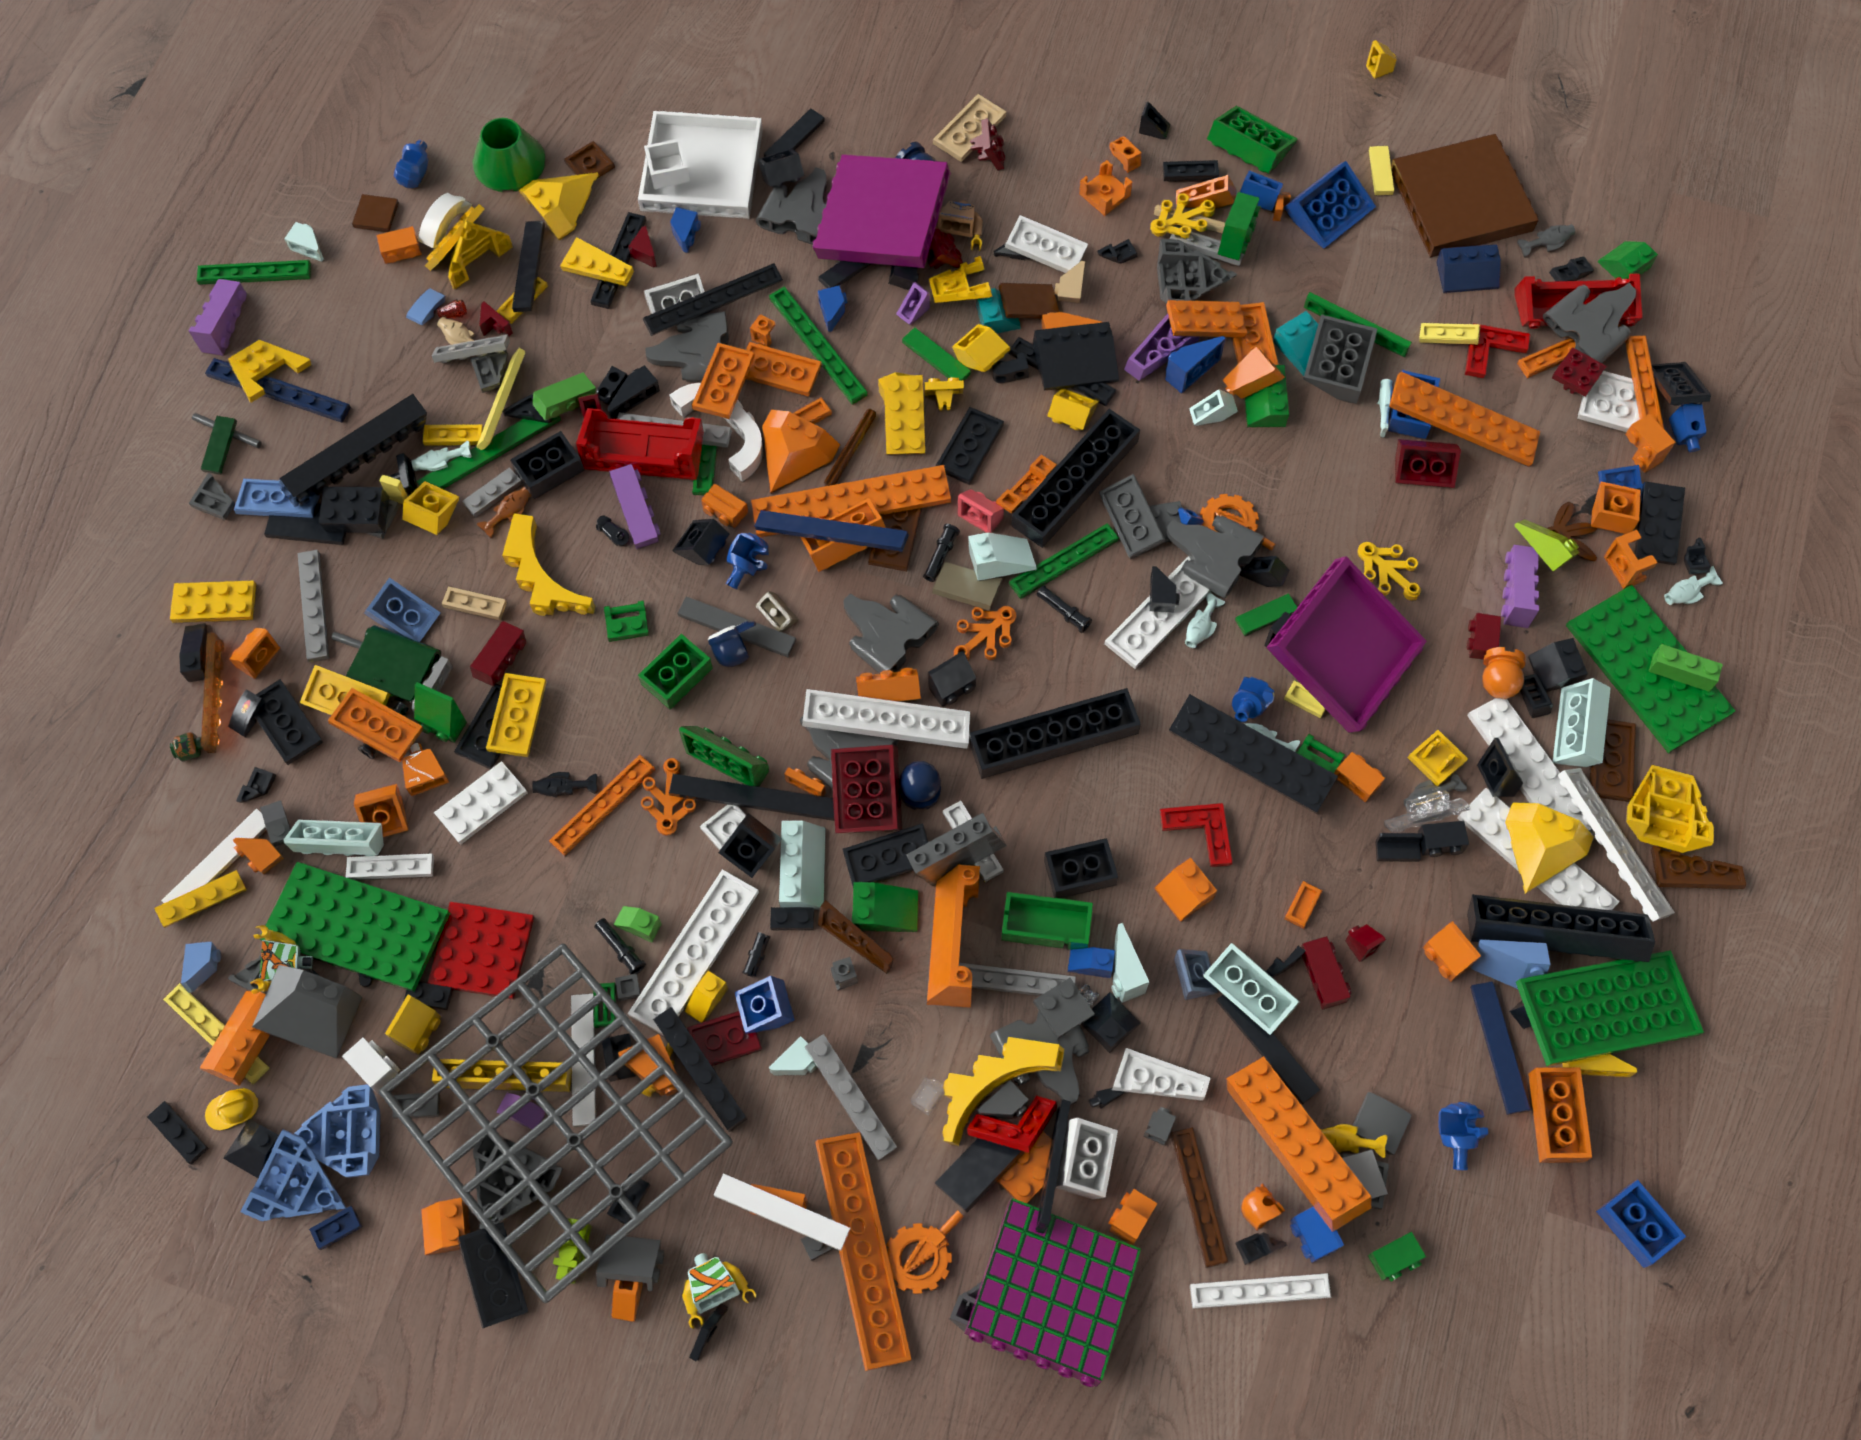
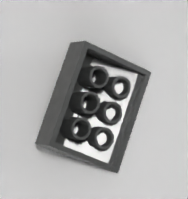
(1340, 357)

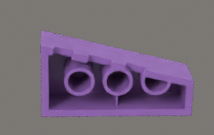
(1156, 350)
(1520, 591)

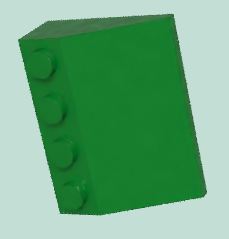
(1251, 139)
(724, 756)

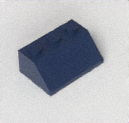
(1469, 268)

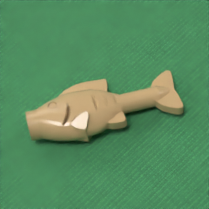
(455, 331)

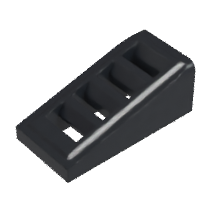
(1539, 707)

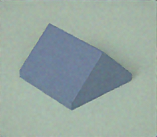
(1191, 967)

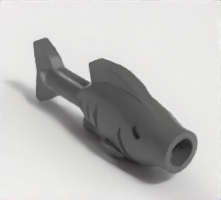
(1552, 238)
(1427, 788)

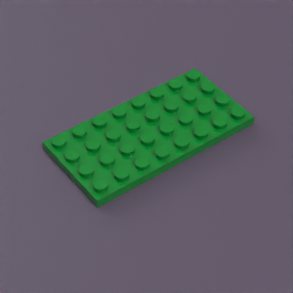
(1622, 640)
(358, 926)
(1608, 1008)

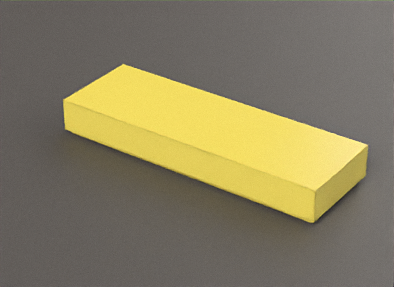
(1381, 170)
(1449, 333)

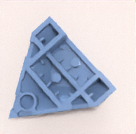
(346, 1132)
(291, 1183)

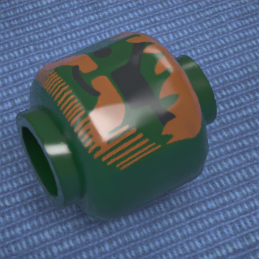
(186, 746)

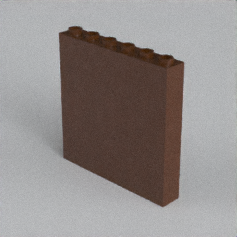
(1463, 194)

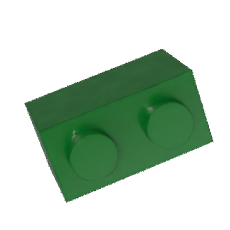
(1397, 1256)

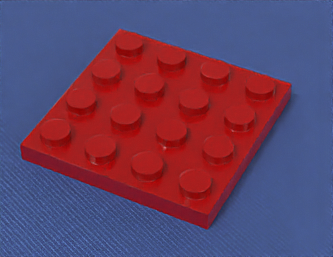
(481, 949)

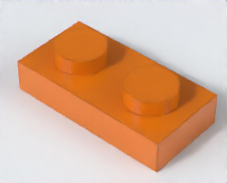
(797, 778)

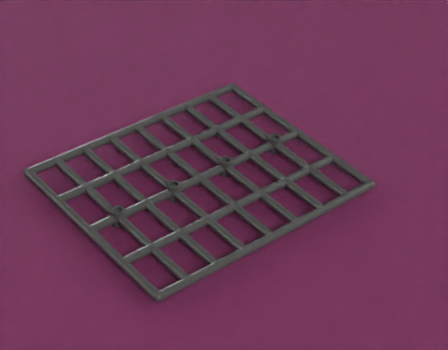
(574, 1140)

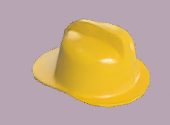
(231, 1109)

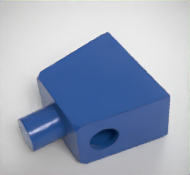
(1688, 425)

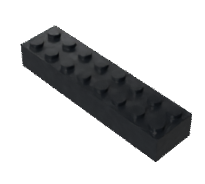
(353, 450)
(1075, 478)
(1054, 733)
(1253, 753)
(1562, 927)

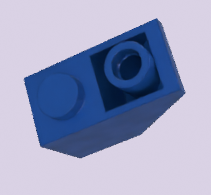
(684, 226)

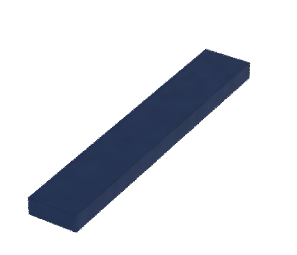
(1500, 1048)

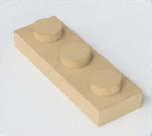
(474, 603)

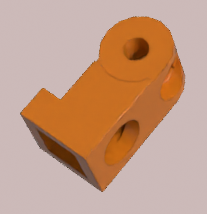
(1126, 153)

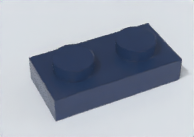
(335, 1228)

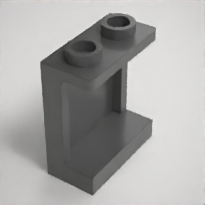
(631, 1261)

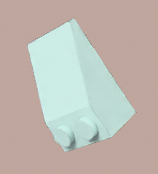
(999, 555)
(1128, 973)

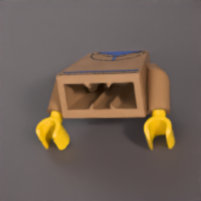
(961, 220)

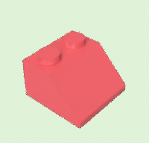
(979, 510)

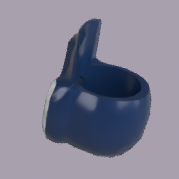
(728, 645)

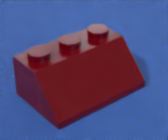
(1426, 463)

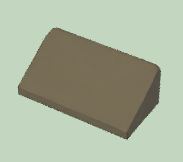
(776, 612)

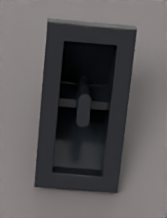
(1153, 123)

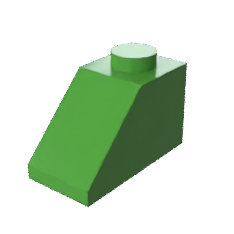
(638, 922)

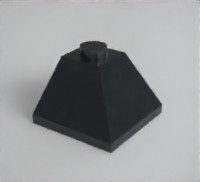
(1499, 771)
(1111, 1022)
(252, 1148)

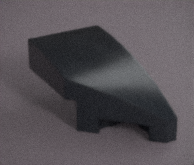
(1120, 253)
(1695, 558)
(258, 785)
(1279, 966)
(1258, 1246)

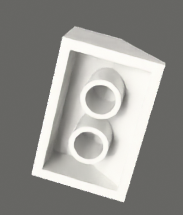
(673, 293)

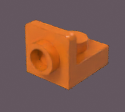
(761, 330)

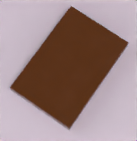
(1027, 300)

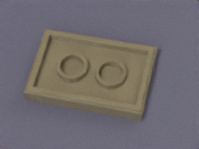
(962, 585)

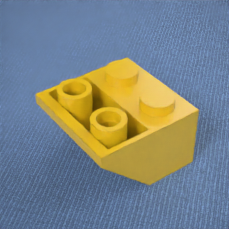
(980, 348)

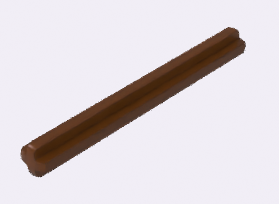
(850, 447)

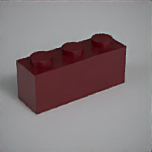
(498, 653)
(1325, 973)

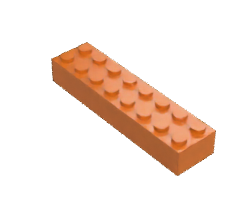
(1299, 1144)

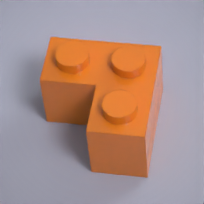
(1651, 441)
(1132, 1217)

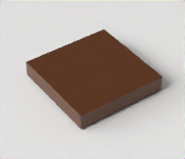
(589, 160)
(375, 213)

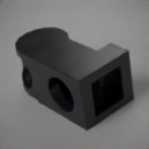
(1011, 370)
(611, 384)

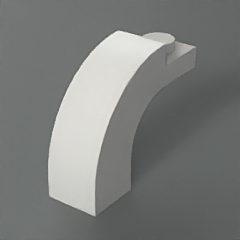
(439, 218)

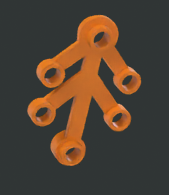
(987, 630)
(667, 801)

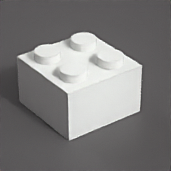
(667, 163)
(371, 1064)

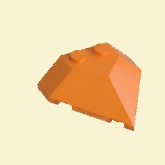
(794, 448)

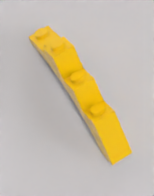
(546, 593)
(967, 1092)

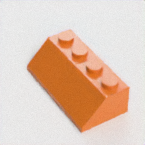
(828, 553)
(238, 1042)

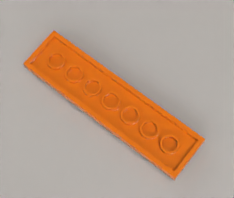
(1464, 419)

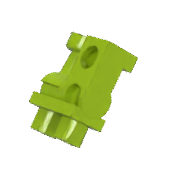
(569, 1253)

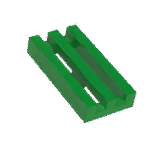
(605, 1022)

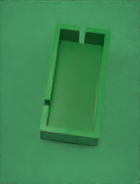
(1046, 921)

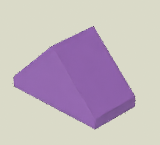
(914, 304)
(528, 1116)

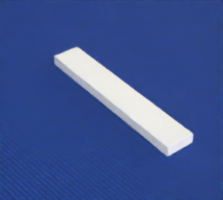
(220, 857)
(583, 1032)
(782, 1212)
(1260, 1291)

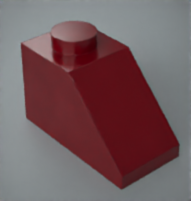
(1364, 941)

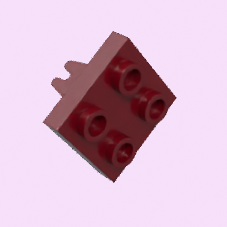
(989, 145)
(944, 250)
(1578, 372)

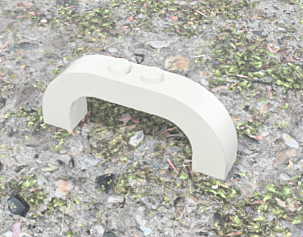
(750, 456)

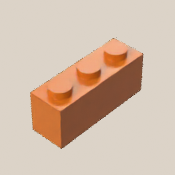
(890, 685)

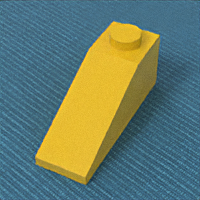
(1603, 1066)

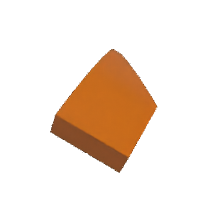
(1282, 200)

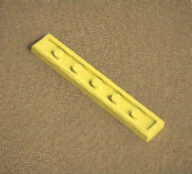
(501, 399)
(206, 1024)

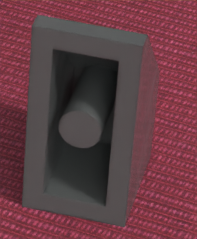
(276, 822)
(1005, 1103)

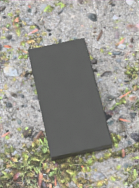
(1132, 516)

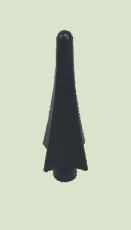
(1104, 1097)

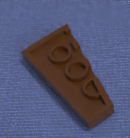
(1694, 872)
(849, 934)

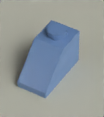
(199, 964)

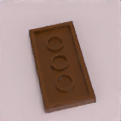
(906, 521)
(1615, 775)

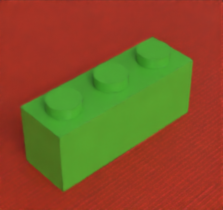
(562, 396)
(1685, 667)

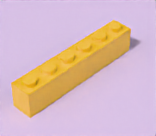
(486, 1070)

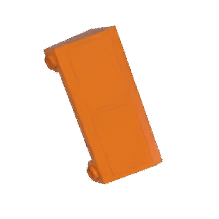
(948, 981)

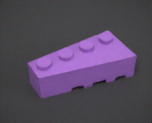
(218, 317)
(634, 506)

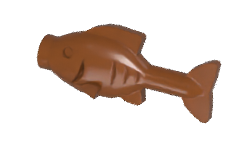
(511, 504)

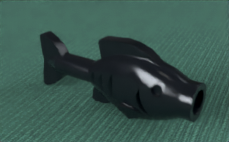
(560, 784)

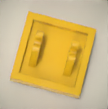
(943, 390)
(1437, 758)

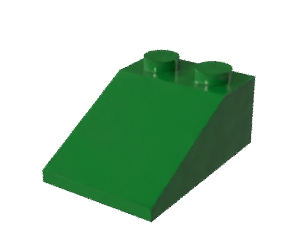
(437, 713)
(884, 908)

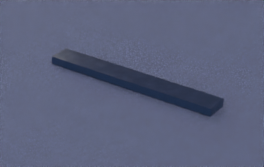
(284, 392)
(831, 530)

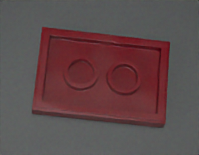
(724, 1039)

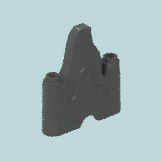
(799, 211)
(1595, 324)
(693, 347)
(1215, 554)
(887, 633)
(825, 740)
(1074, 1042)

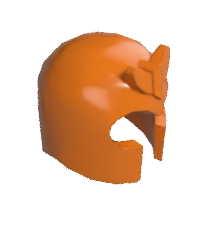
(1260, 1207)

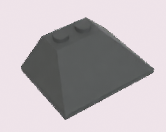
(307, 1010)

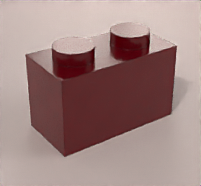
(1484, 634)

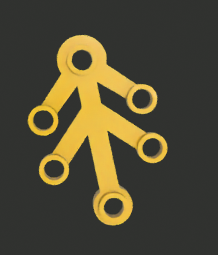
(1162, 226)
(1388, 567)

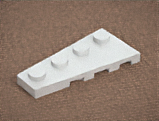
(1156, 1077)

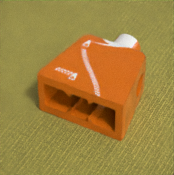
(422, 770)

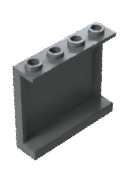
(959, 846)

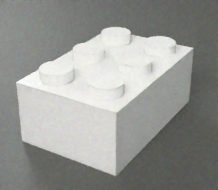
(1086, 1158)

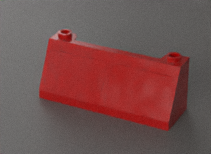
(1538, 297)
(648, 446)

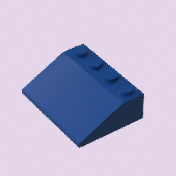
(1330, 205)

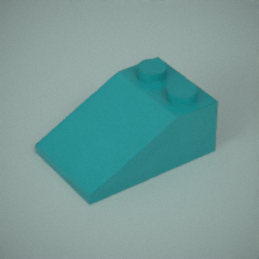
(1296, 340)

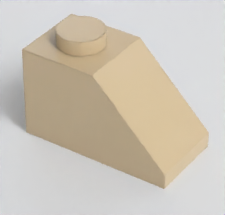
(1070, 284)

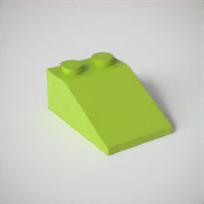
(1551, 546)

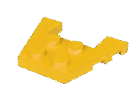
(954, 286)
(258, 361)

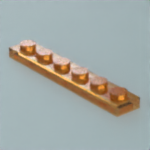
(212, 699)

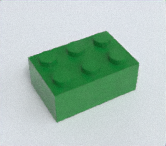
(1239, 226)
(675, 671)

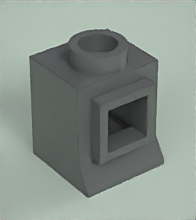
(844, 973)
(1160, 1125)

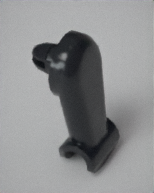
(617, 535)

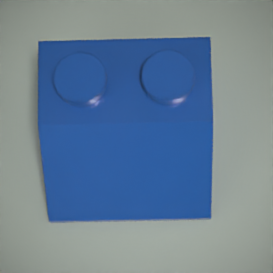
(764, 1005)
(1315, 1235)

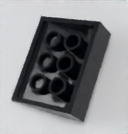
(1076, 355)

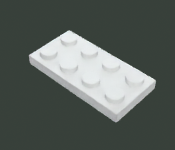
(1045, 245)
(480, 802)

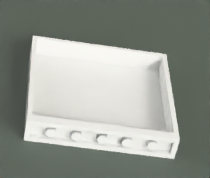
(719, 160)

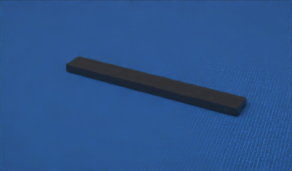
(712, 299)
(752, 797)

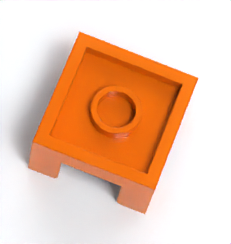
(1105, 190)
(1625, 563)

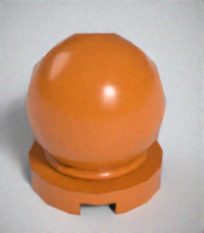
(1503, 672)

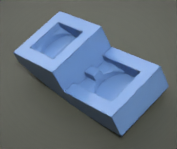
(425, 305)

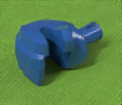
(413, 165)
(742, 557)
(1252, 698)
(1459, 1130)

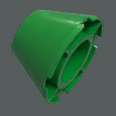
(507, 156)

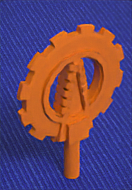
(1248, 519)
(931, 1244)

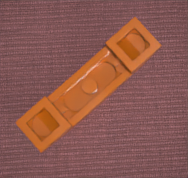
(1038, 471)

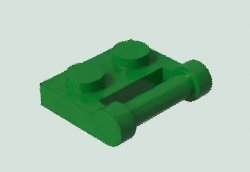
(629, 626)
(1310, 741)

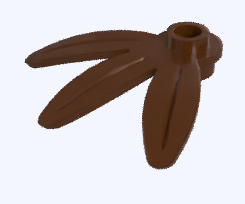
(1573, 530)

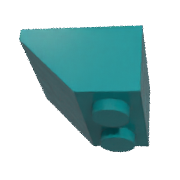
(993, 314)

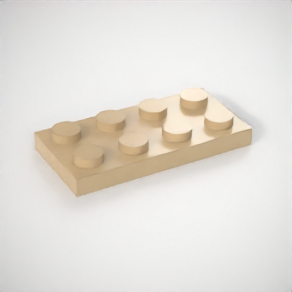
(967, 125)

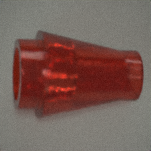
(454, 309)

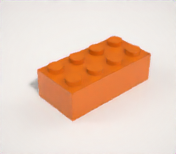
(1560, 1115)

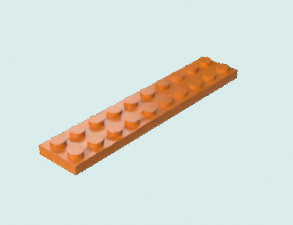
(887, 493)
(864, 1252)

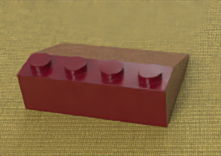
(866, 789)

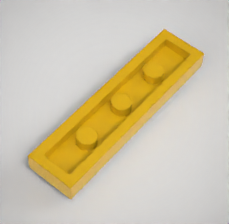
(200, 899)

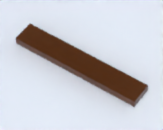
(1199, 1197)

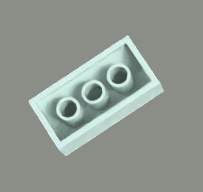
(1582, 724)
(335, 837)
(802, 865)
(1251, 988)

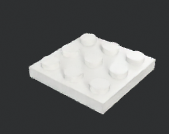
(1610, 403)

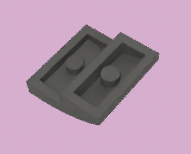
(1381, 1118)

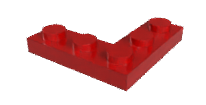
(1495, 338)
(1209, 817)
(1015, 1136)

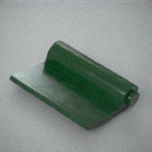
(392, 662)

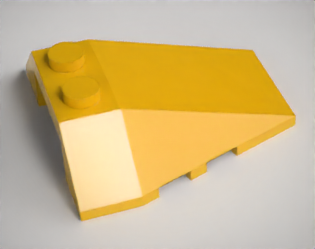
(1670, 812)

